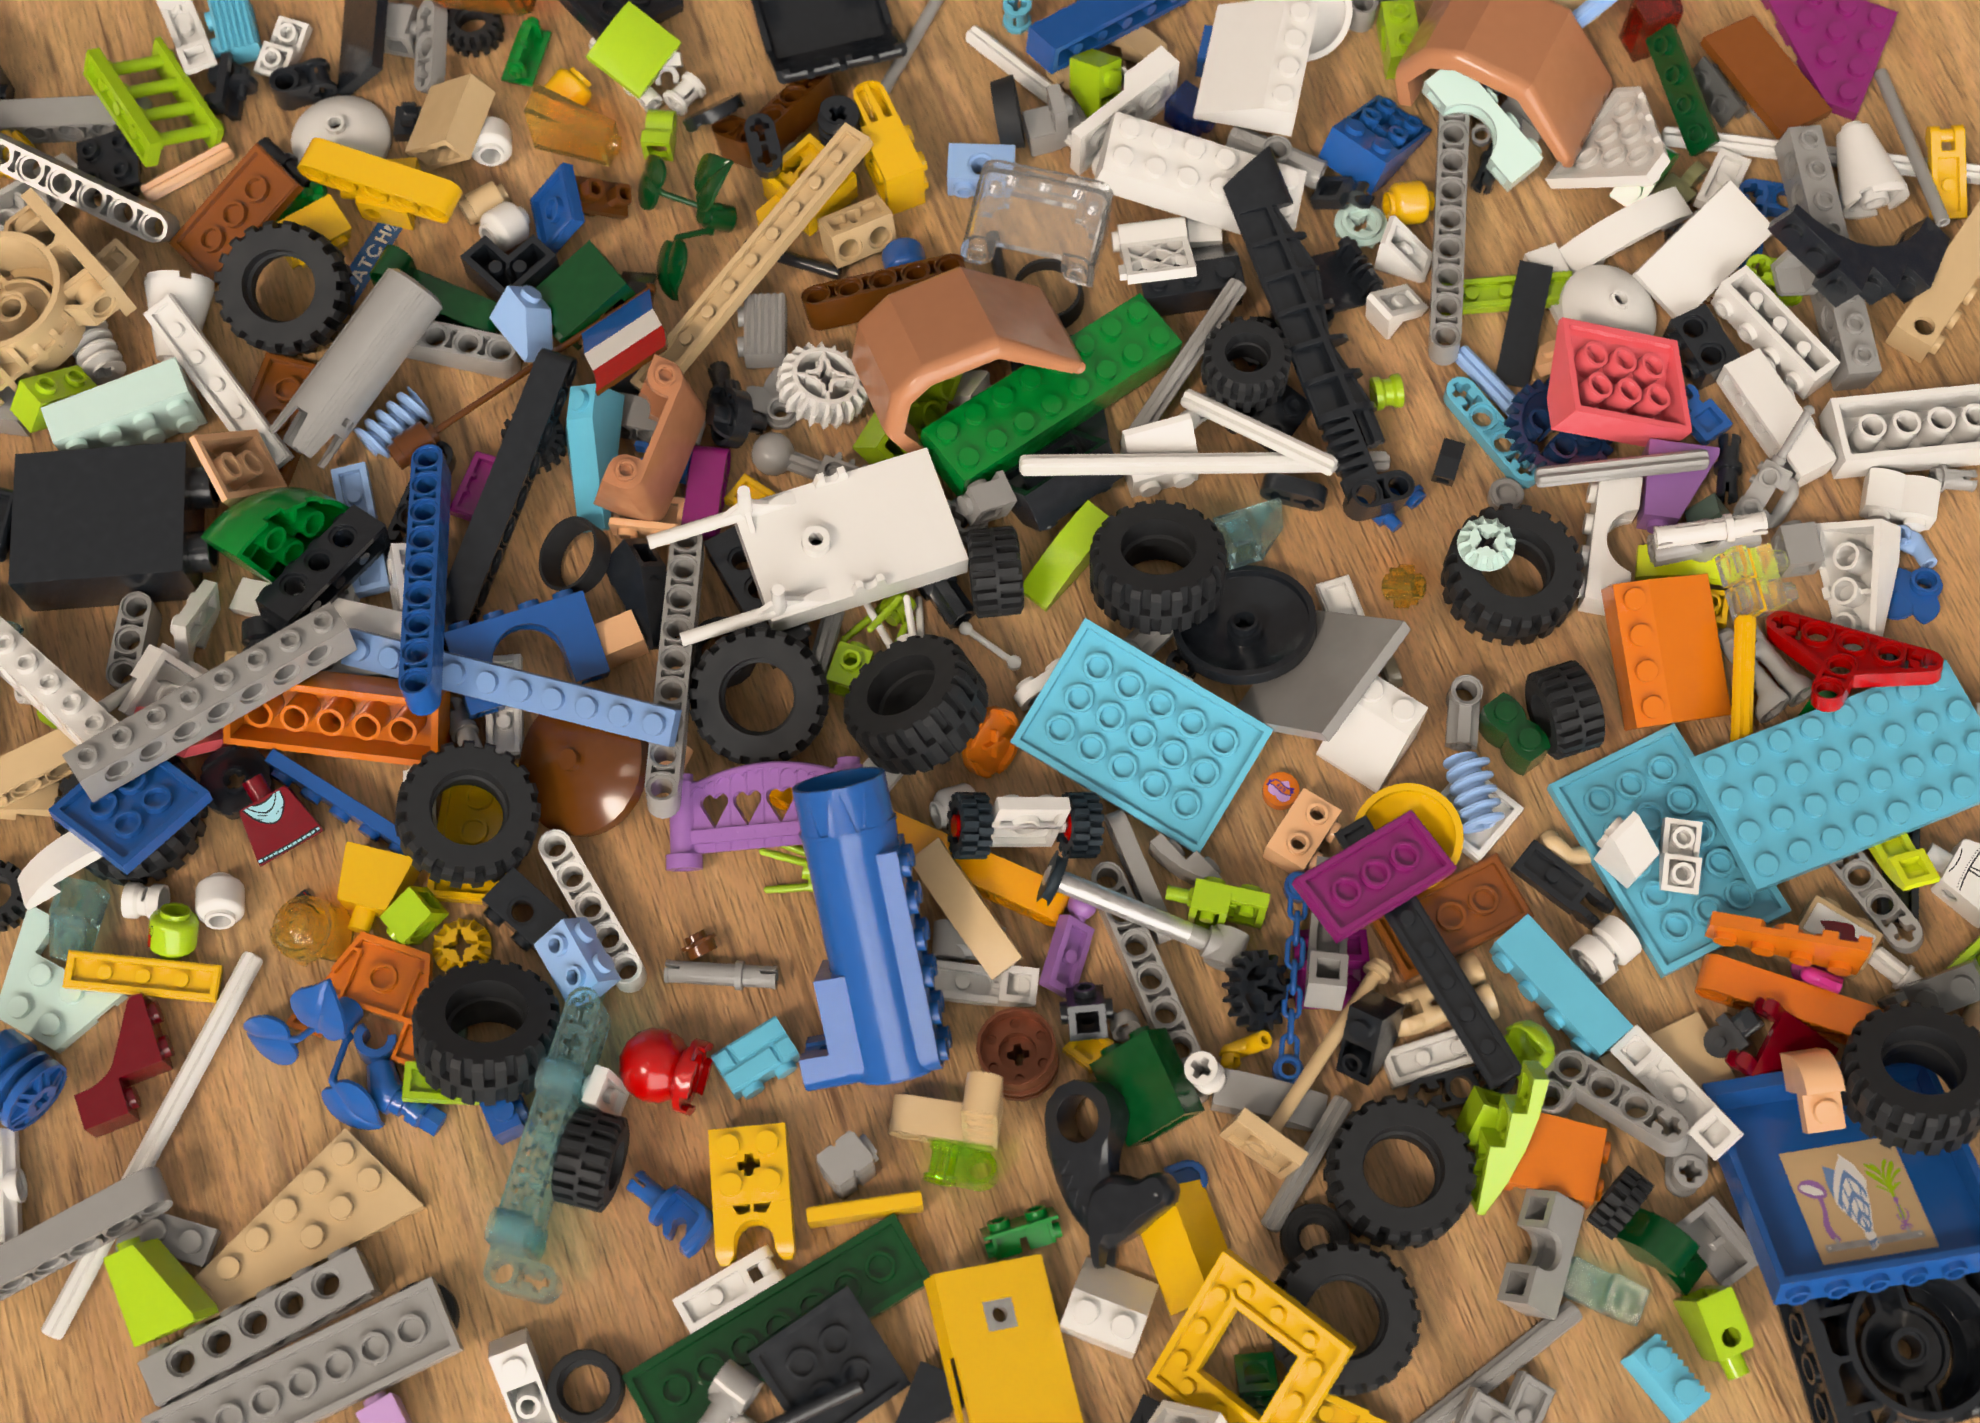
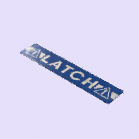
(369, 254)

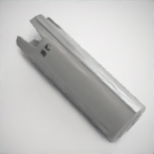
(358, 364)

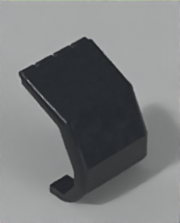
(825, 36)

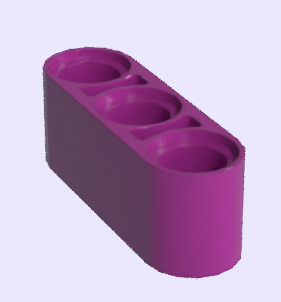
(706, 485)

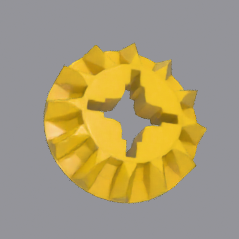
(448, 937)

